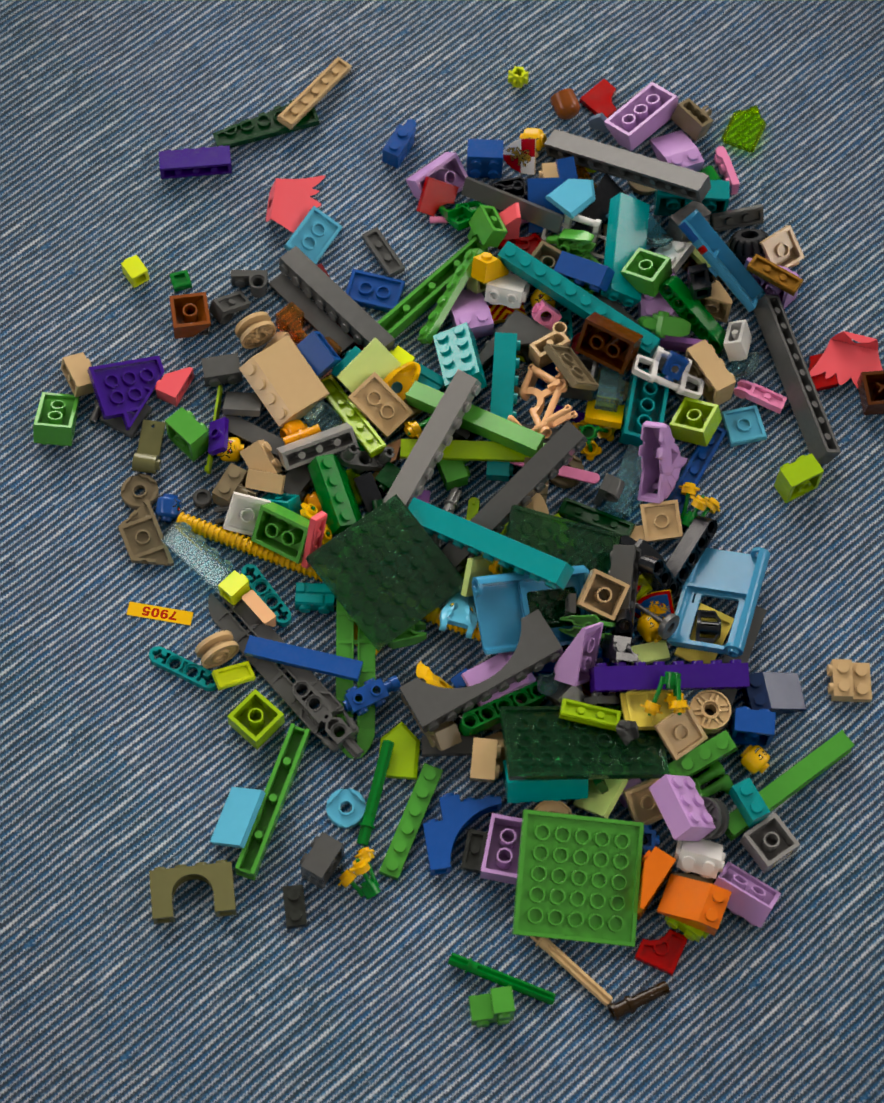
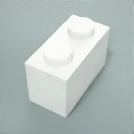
(737, 340)

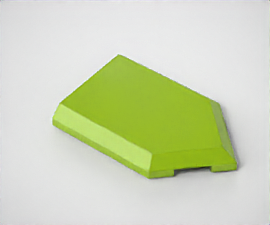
(404, 754)

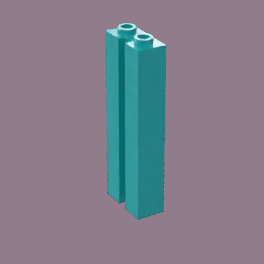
(625, 234)

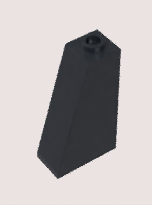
(599, 208)

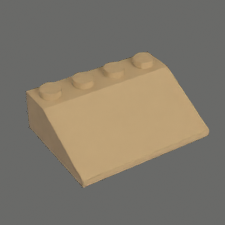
(284, 381)

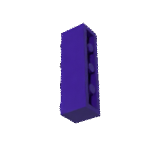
(195, 162)

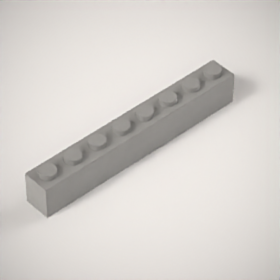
(435, 438)

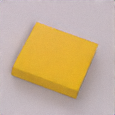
(603, 417)

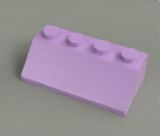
(642, 116)

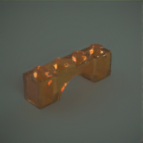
(292, 320)

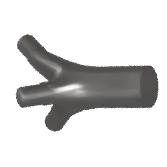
(96, 413)

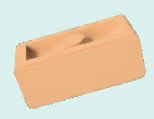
(259, 608)

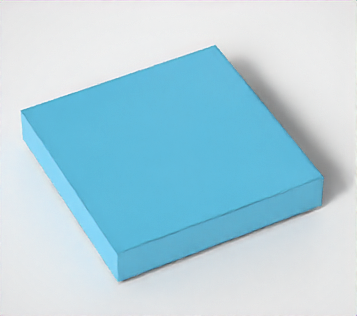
(743, 425)

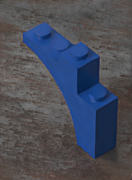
(455, 817)

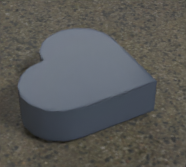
(597, 122)

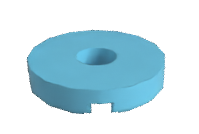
(343, 819)

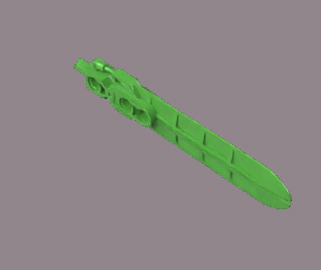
(365, 652)

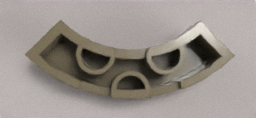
(444, 736)

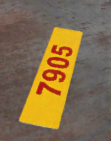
(160, 613)

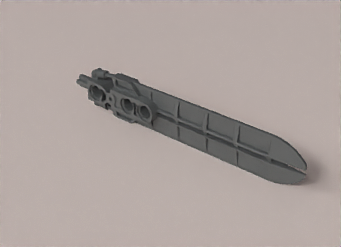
(315, 719)

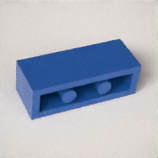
(584, 271)

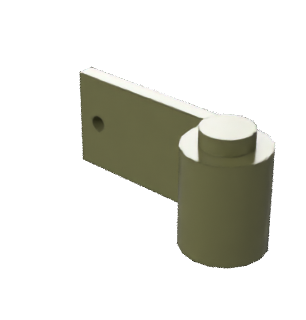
(149, 447)

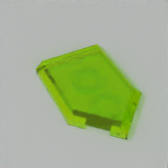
(744, 129)

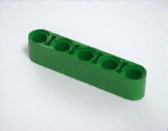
(701, 321)
(492, 709)

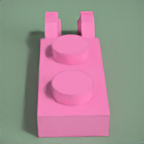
(726, 169)
(760, 395)

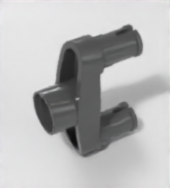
(352, 458)

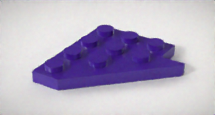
(125, 386)

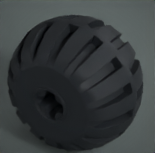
(746, 243)

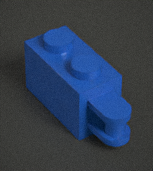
(399, 144)

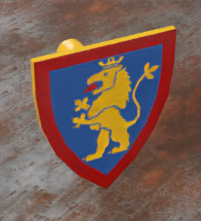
(656, 602)

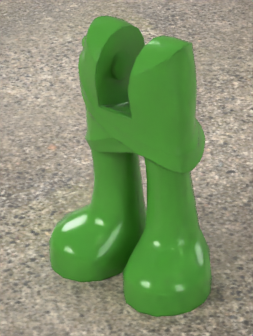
(715, 771)

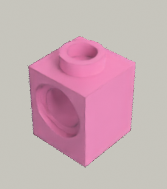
(548, 321)

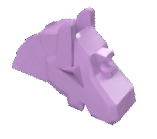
(659, 462)

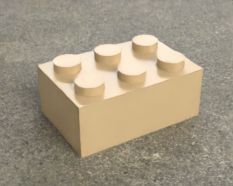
(712, 370)

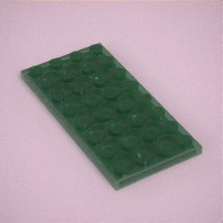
(553, 748)

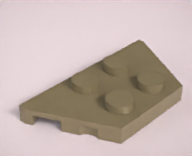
(143, 537)

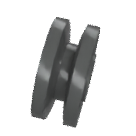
(720, 816)

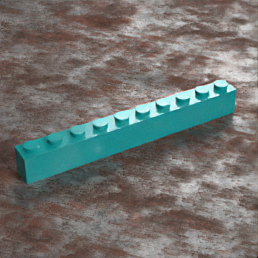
(569, 293)
(492, 545)

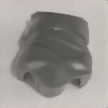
(627, 731)

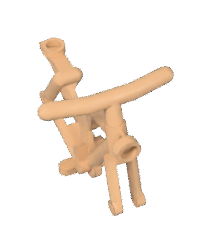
(556, 387)

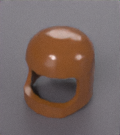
(565, 104)

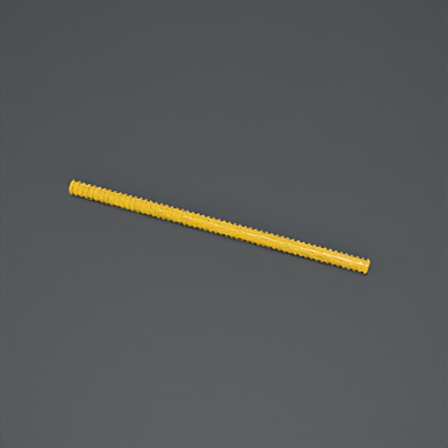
(245, 544)

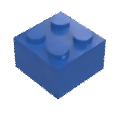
(484, 158)
(752, 726)

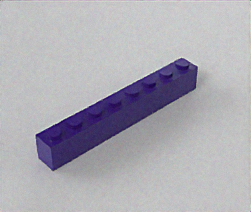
(647, 677)

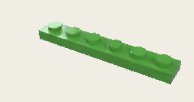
(448, 299)
(411, 822)

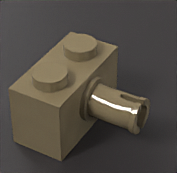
(692, 119)
(231, 481)

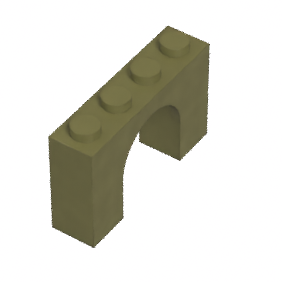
(166, 881)

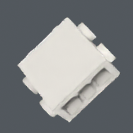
(507, 291)
(700, 857)

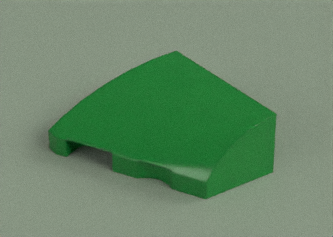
(461, 214)

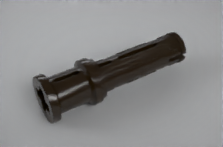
(630, 1004)

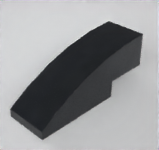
(367, 491)

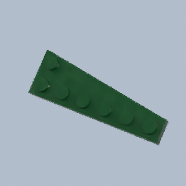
(261, 128)

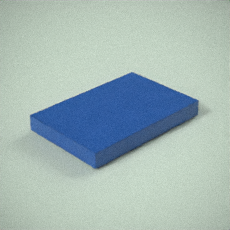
(536, 192)
(375, 290)

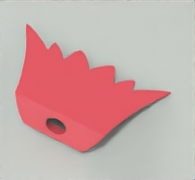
(291, 201)
(848, 358)

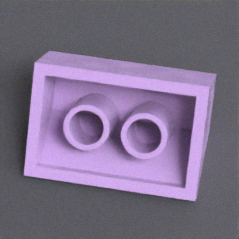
(444, 168)
(749, 895)

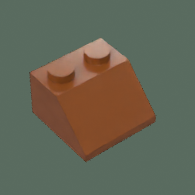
(189, 314)

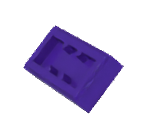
(218, 436)

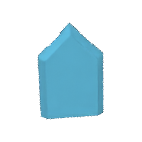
(573, 196)

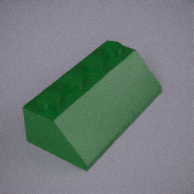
(334, 492)

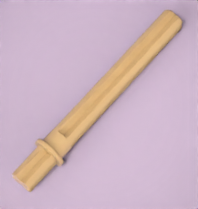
(547, 945)

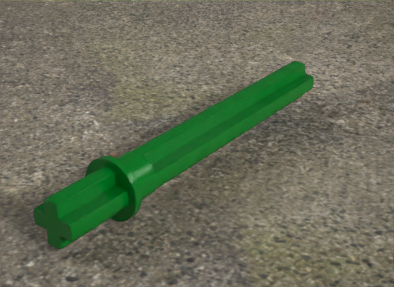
(375, 793)
(500, 978)

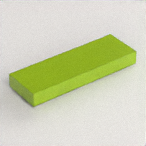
(589, 714)

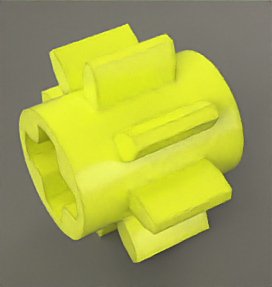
(518, 77)

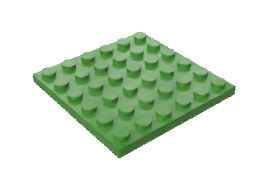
(578, 878)

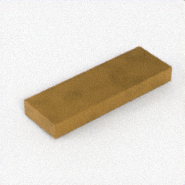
(774, 274)

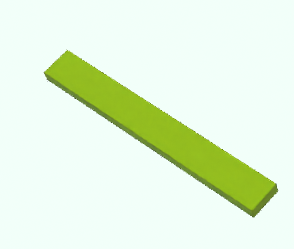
(470, 451)

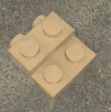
(782, 248)
(849, 681)

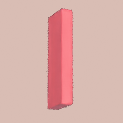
(314, 536)

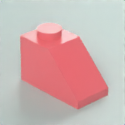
(511, 218)
(174, 385)

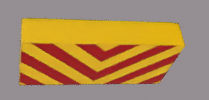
(500, 312)

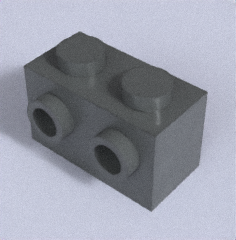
(221, 370)

